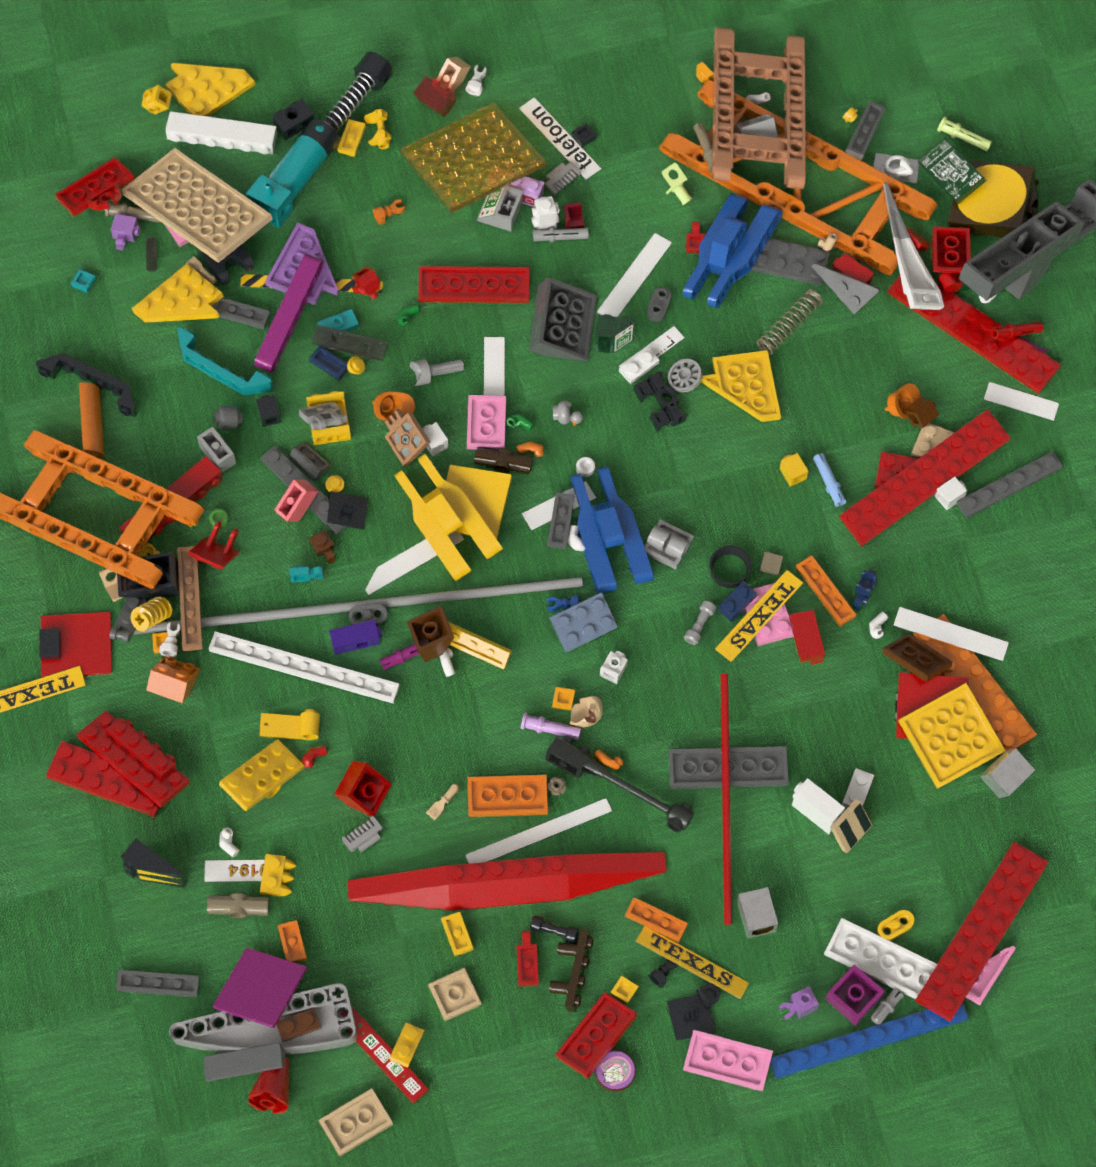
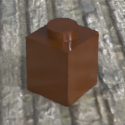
(921, 412)

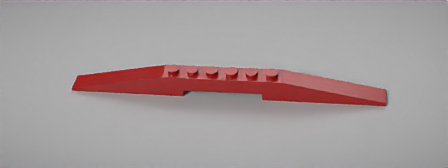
(507, 881)

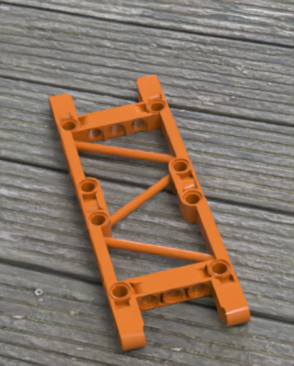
(818, 151)

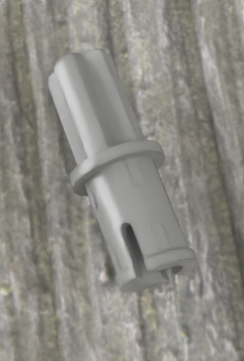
(886, 1006)

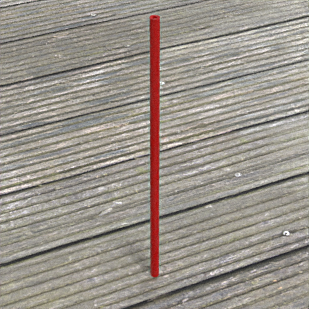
(726, 800)

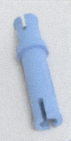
(832, 485)

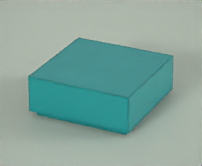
(83, 280)

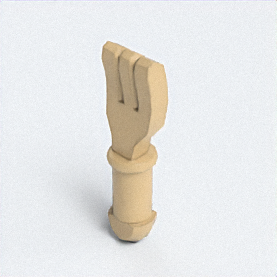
(197, 265)
(438, 807)

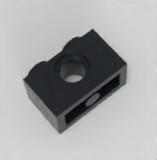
(290, 127)

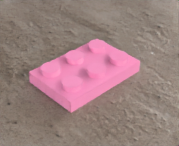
(486, 422)
(777, 627)

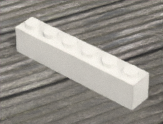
(221, 133)

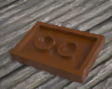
(917, 657)

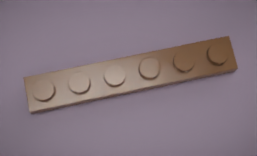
(189, 600)

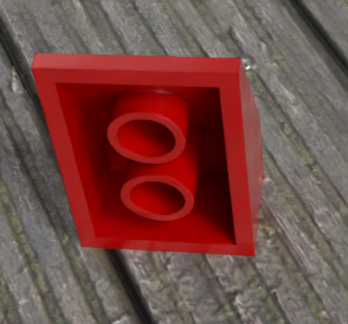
(950, 249)

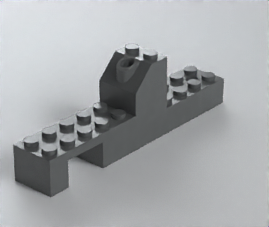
(1026, 253)

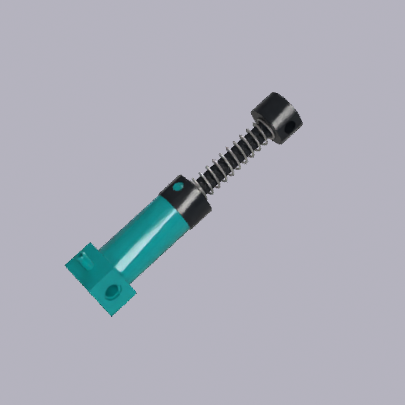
(315, 144)

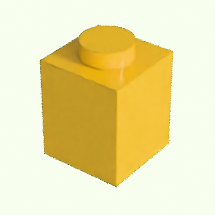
(793, 469)

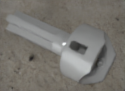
(424, 371)

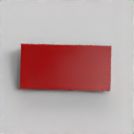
(807, 637)

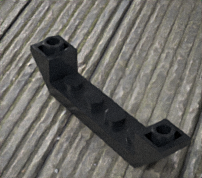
(52, 365)

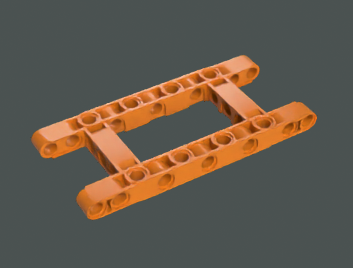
(108, 475)

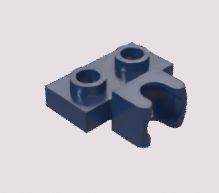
(864, 587)

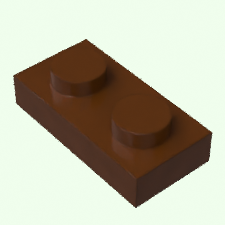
(298, 1025)

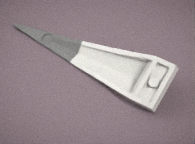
(915, 278)

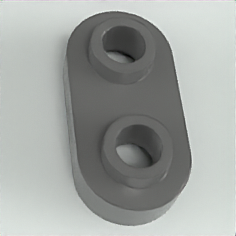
(659, 303)
(368, 613)

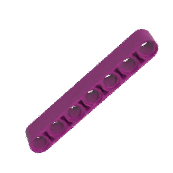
(289, 313)

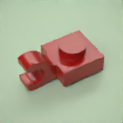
(694, 239)

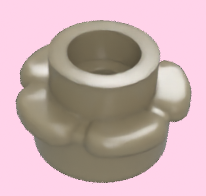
(556, 790)

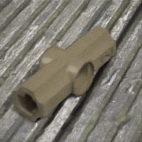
(238, 905)

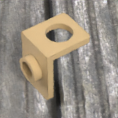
(110, 585)

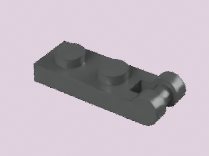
(124, 620)

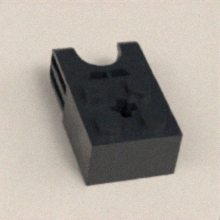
(237, 257)

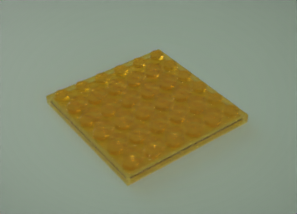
(472, 157)

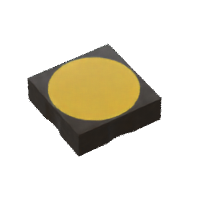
(998, 203)

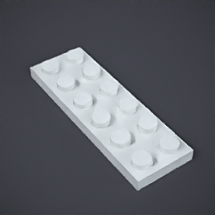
(879, 958)

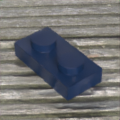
(737, 601)

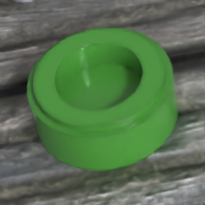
(218, 515)

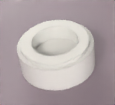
(585, 466)

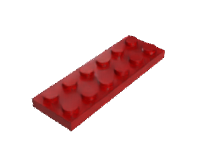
(473, 284)
(93, 775)

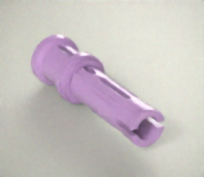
(540, 724)

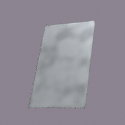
(879, 164)

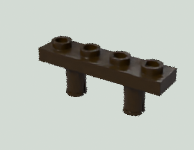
(577, 979)

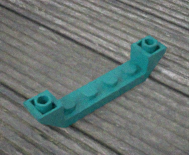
(257, 384)

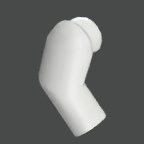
(875, 625)

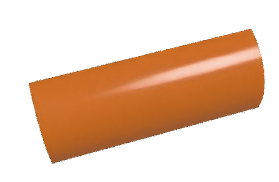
(91, 419)

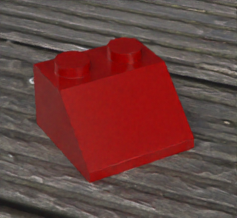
(363, 788)

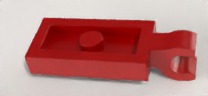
(527, 962)

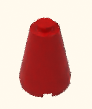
(271, 1090)

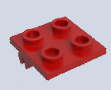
(214, 553)

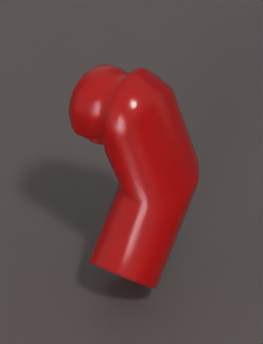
(311, 754)

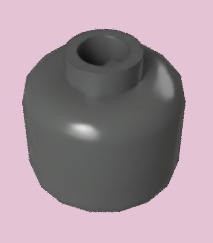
(227, 417)

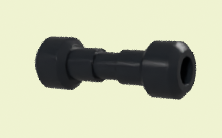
(538, 925)

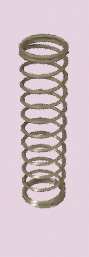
(769, 345)

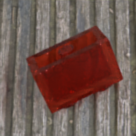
(435, 96)

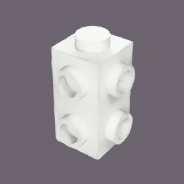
(545, 213)

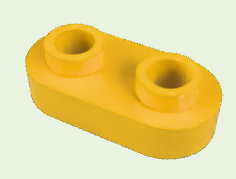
(894, 926)

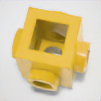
(156, 99)

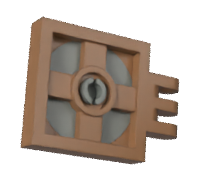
(405, 436)

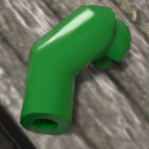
(405, 314)
(518, 421)

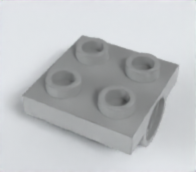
(668, 544)

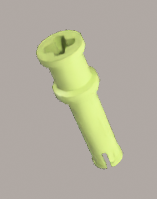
(956, 130)

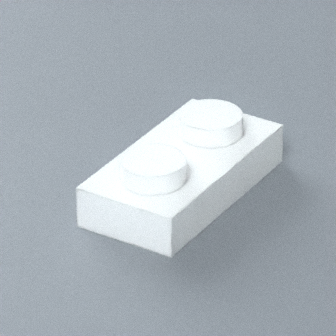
(639, 365)
(858, 787)

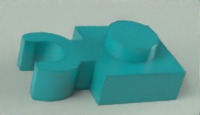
(302, 573)

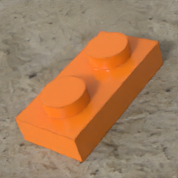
(292, 942)

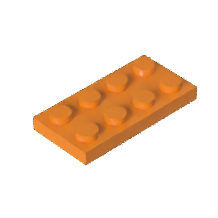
(507, 795)

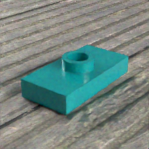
(344, 321)

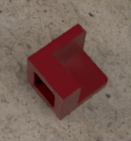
(573, 215)

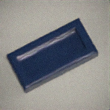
(329, 363)

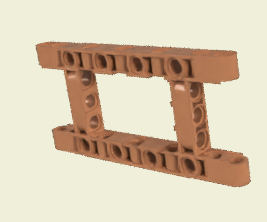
(732, 145)

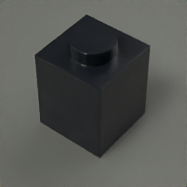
(268, 410)

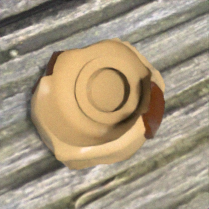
(586, 712)

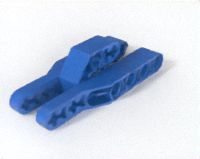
(721, 242)
(616, 528)

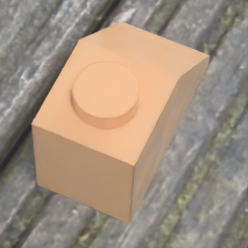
(453, 73)

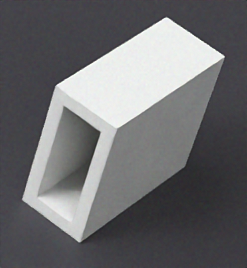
(816, 805)

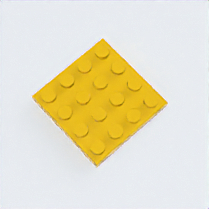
(951, 735)

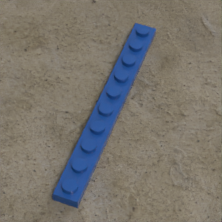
(861, 1041)

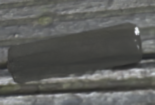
(151, 263)

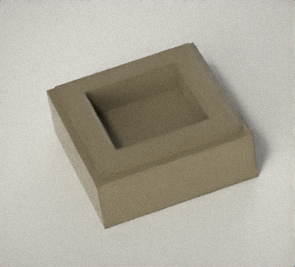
(771, 563)

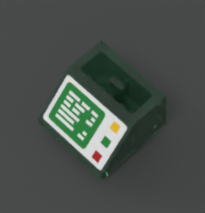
(613, 333)

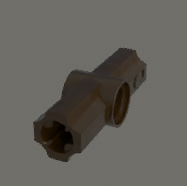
(503, 460)

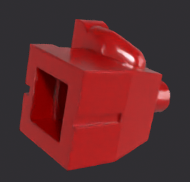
(366, 282)

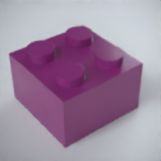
(855, 995)

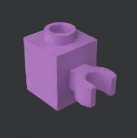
(124, 229)
(802, 1003)

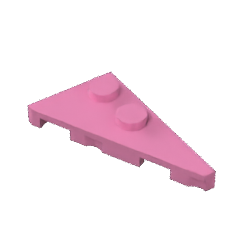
(989, 975)

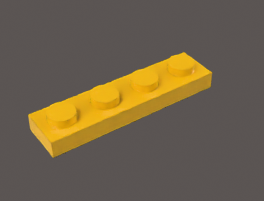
(480, 647)

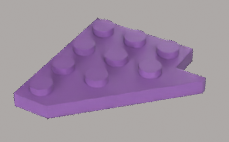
(301, 242)

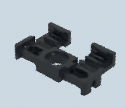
(669, 410)

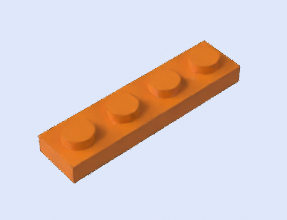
(825, 591)

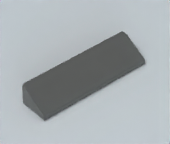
(244, 1062)

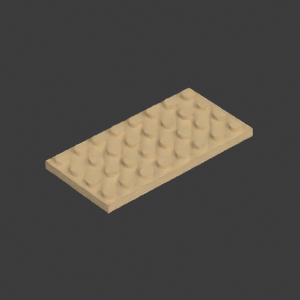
(196, 205)

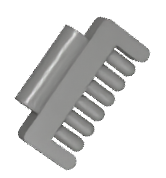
(559, 174)
(365, 839)

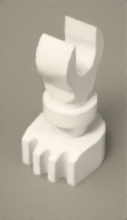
(474, 86)
(169, 647)

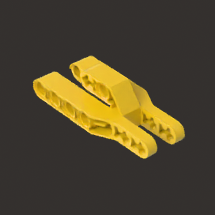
(442, 514)

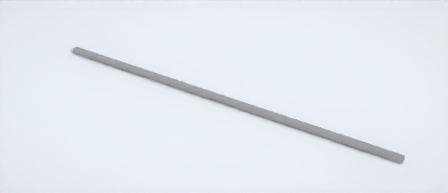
(386, 602)

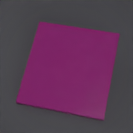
(260, 987)

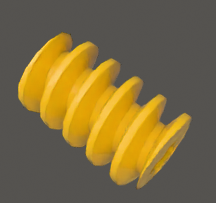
(151, 613)

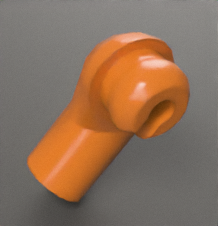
(531, 446)
(607, 761)

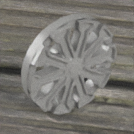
(685, 375)

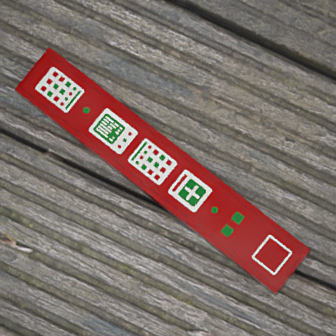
(380, 1053)

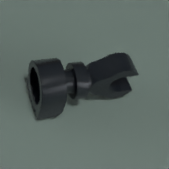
(658, 976)

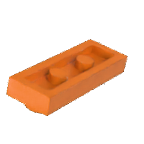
(656, 919)

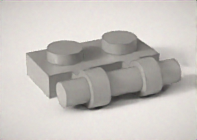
(322, 415)

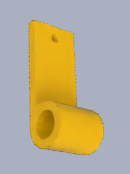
(291, 727)

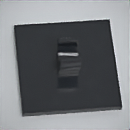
(347, 510)
(690, 1015)

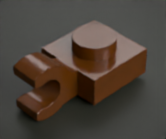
(323, 544)

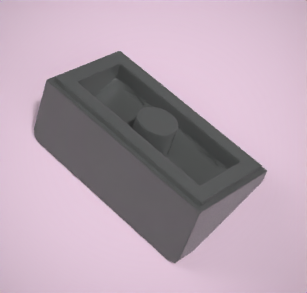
(309, 461)

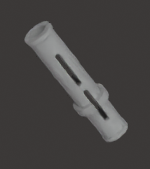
(582, 233)

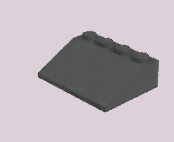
(562, 321)

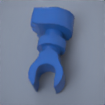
(565, 603)

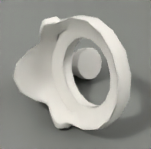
(905, 169)

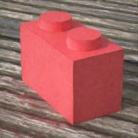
(296, 500)

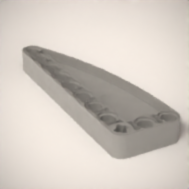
(249, 1034)

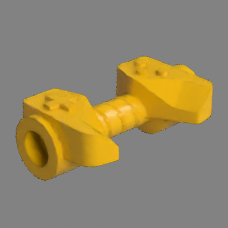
(381, 137)

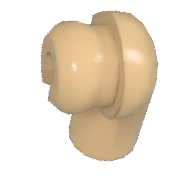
(828, 244)

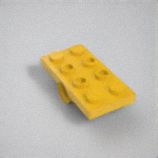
(261, 775)

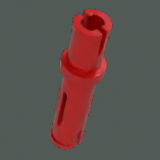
(1011, 330)

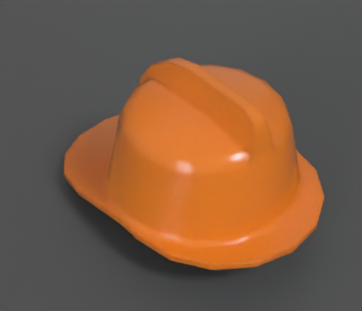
(902, 399)
(388, 402)

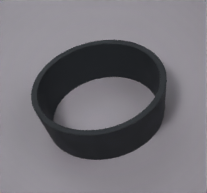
(730, 550)

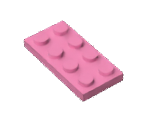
(728, 1060)

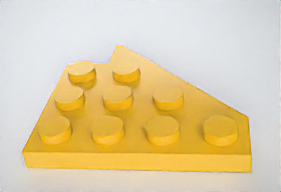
(207, 88)
(179, 298)
(747, 383)

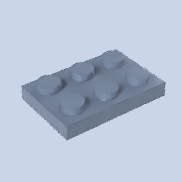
(583, 622)

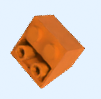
(172, 679)

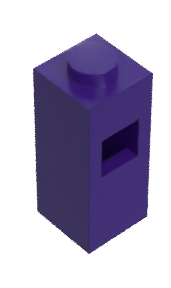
(355, 637)

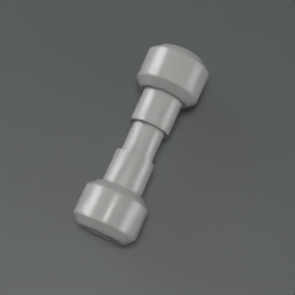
(693, 635)

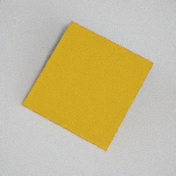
(485, 491)

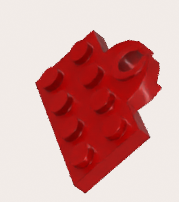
(96, 188)

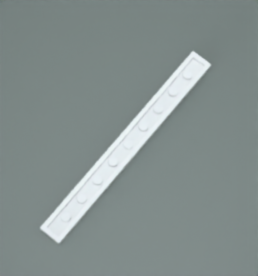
(304, 667)

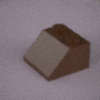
(431, 633)

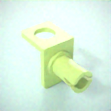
(677, 184)

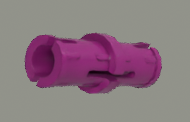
(399, 656)

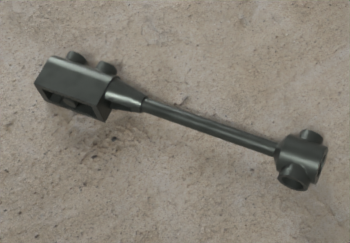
(578, 760)

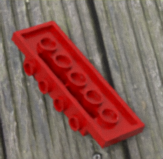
(134, 757)

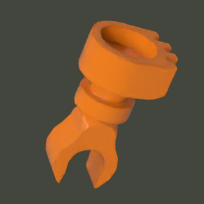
(380, 213)

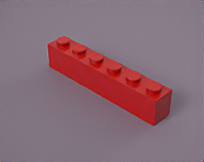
(191, 485)

